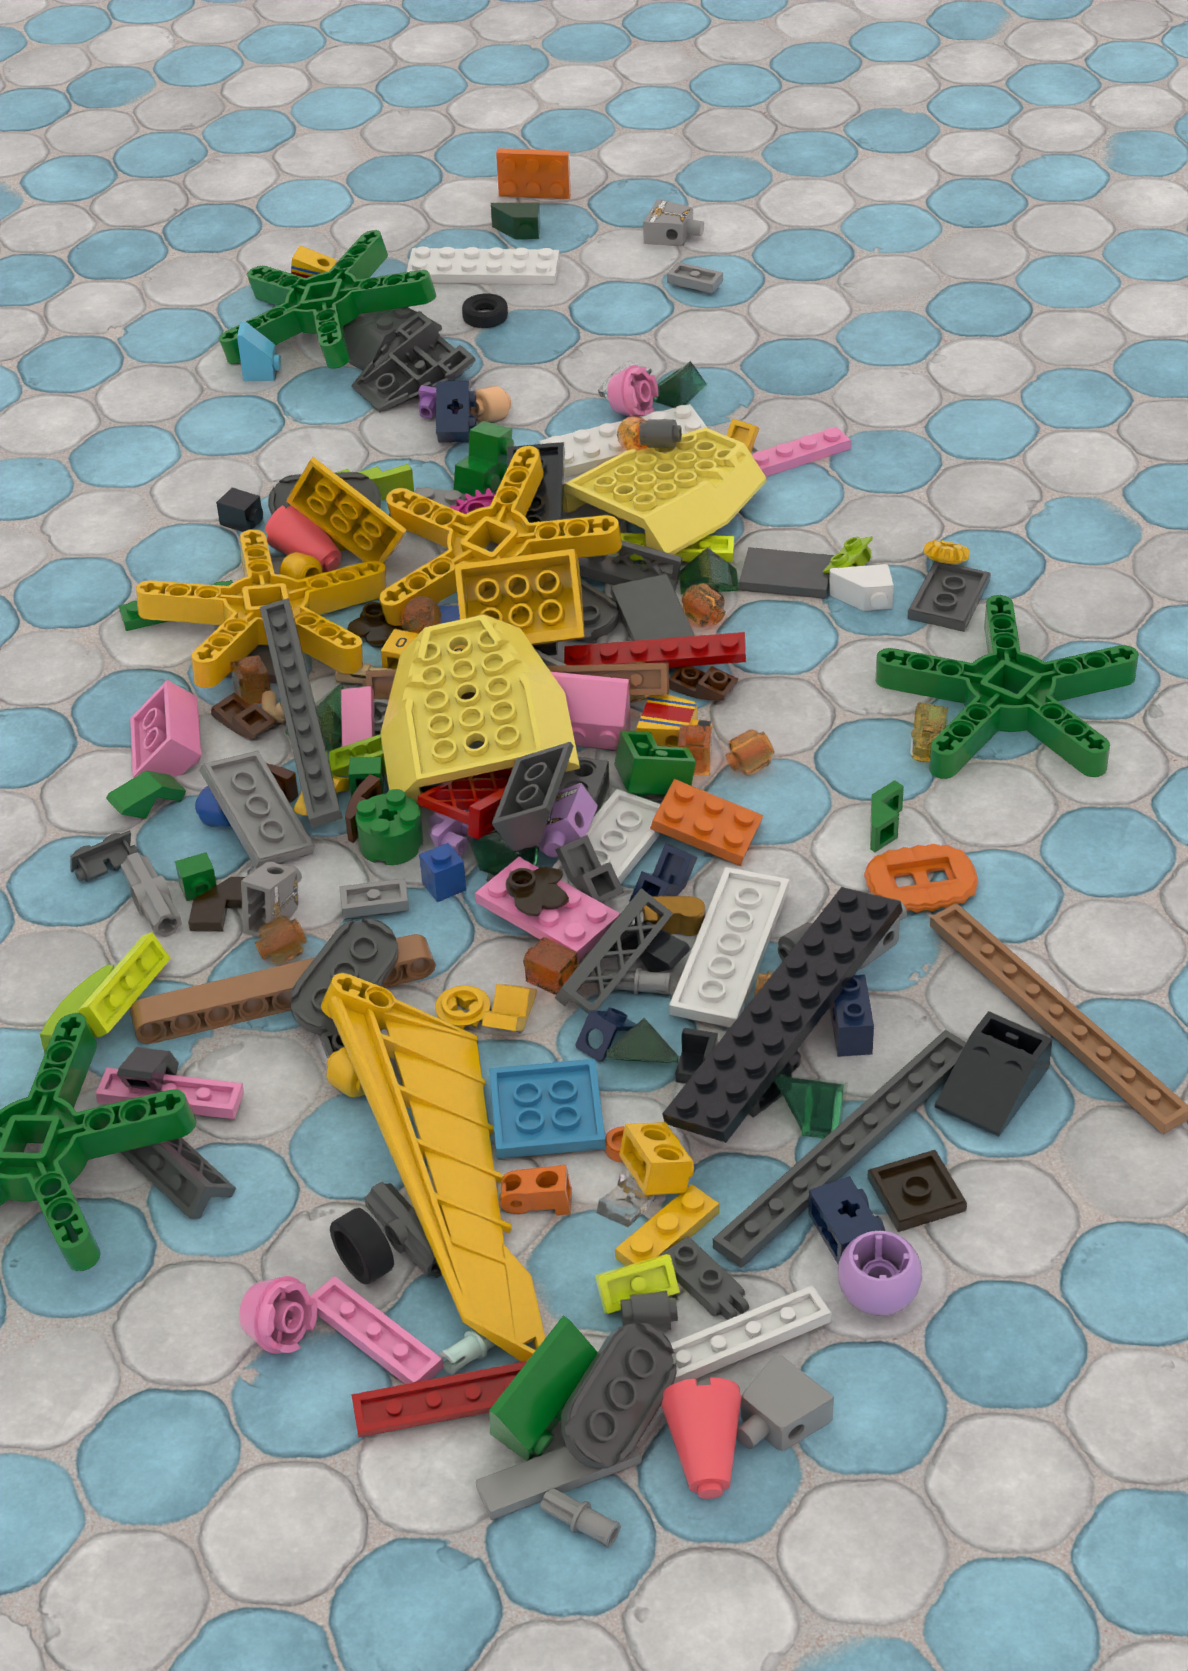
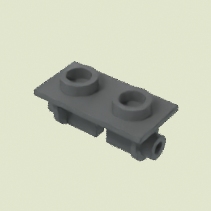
(89, 860)

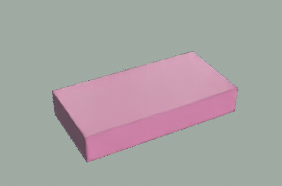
(357, 714)

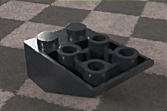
(995, 1073)

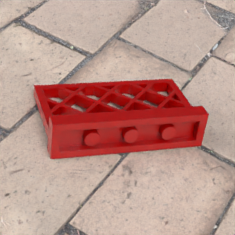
(481, 801)

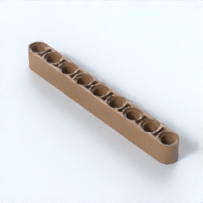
(251, 996)

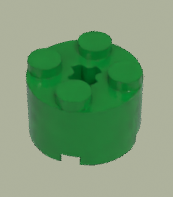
(389, 827)

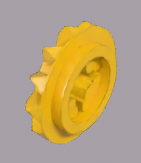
(946, 552)
(467, 997)

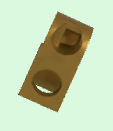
(686, 917)

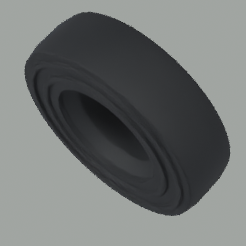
(483, 301)

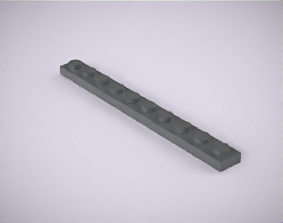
(301, 714)
(839, 1150)

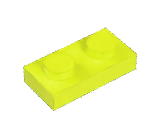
(641, 1277)

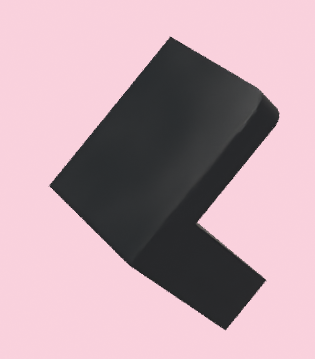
(695, 1049)

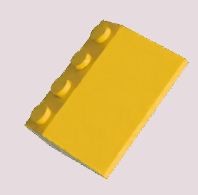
(345, 513)
(528, 591)

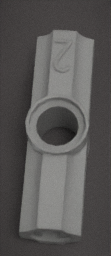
(151, 894)

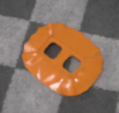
(917, 862)

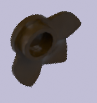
(372, 625)
(536, 889)

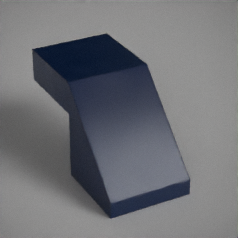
(669, 874)

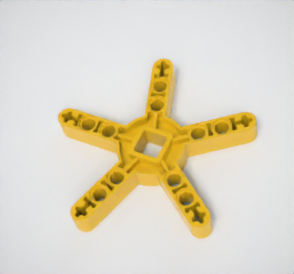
(500, 522)
(240, 617)

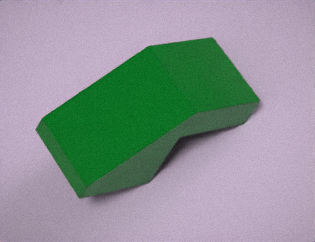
(140, 793)
(885, 815)

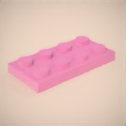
(574, 925)

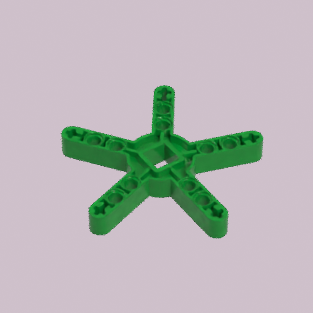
(330, 299)
(994, 709)
(75, 1137)

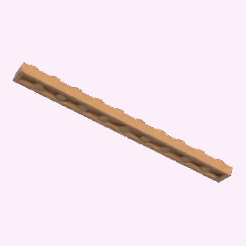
(643, 677)
(1061, 1019)

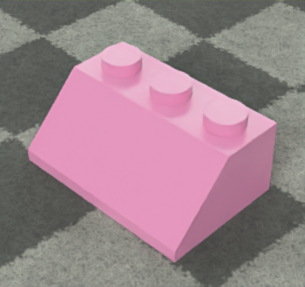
(596, 708)
(166, 732)

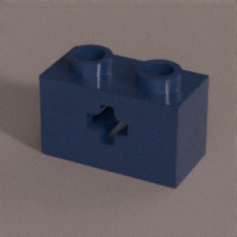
(452, 396)
(853, 1019)
(841, 1214)

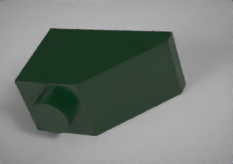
(517, 219)

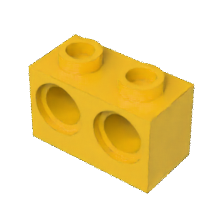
(656, 1158)

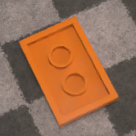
(533, 173)
(706, 822)

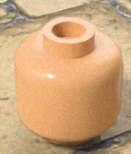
(491, 404)

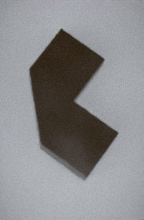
(210, 908)

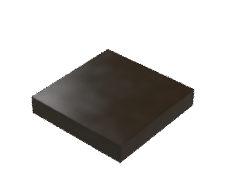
(916, 1190)

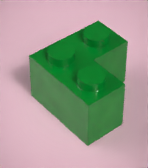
(486, 459)
(650, 767)

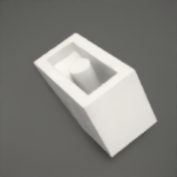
(863, 586)

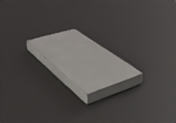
(257, 808)

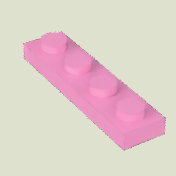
(802, 451)
(204, 1095)
(375, 1333)

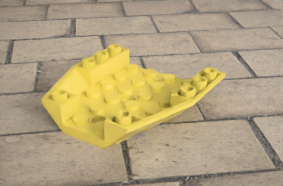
(672, 491)
(513, 710)

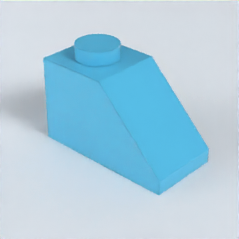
(257, 355)

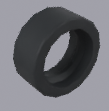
(362, 1246)

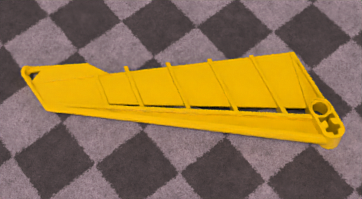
(449, 1111)

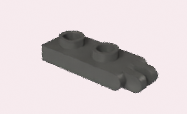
(706, 1280)

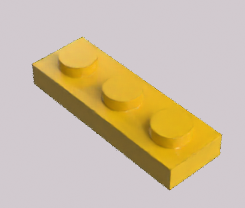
(672, 1224)

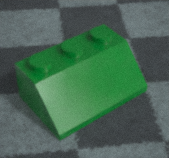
(540, 1390)

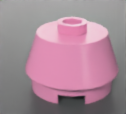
(632, 391)
(278, 1314)

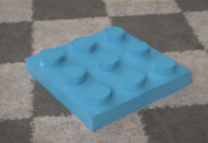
(546, 1108)

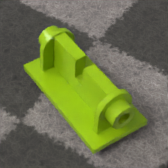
(852, 554)

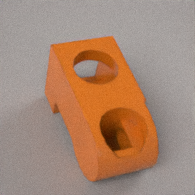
(537, 1190)

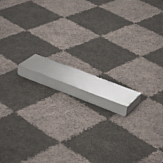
(528, 1481)

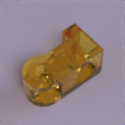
(928, 724)

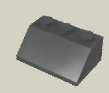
(531, 796)

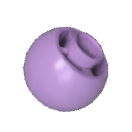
(879, 1273)

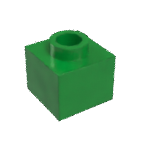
(361, 768)
(195, 875)

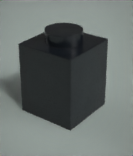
(239, 510)

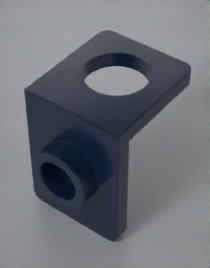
(608, 1023)

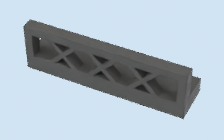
(622, 568)
(605, 944)
(181, 1175)

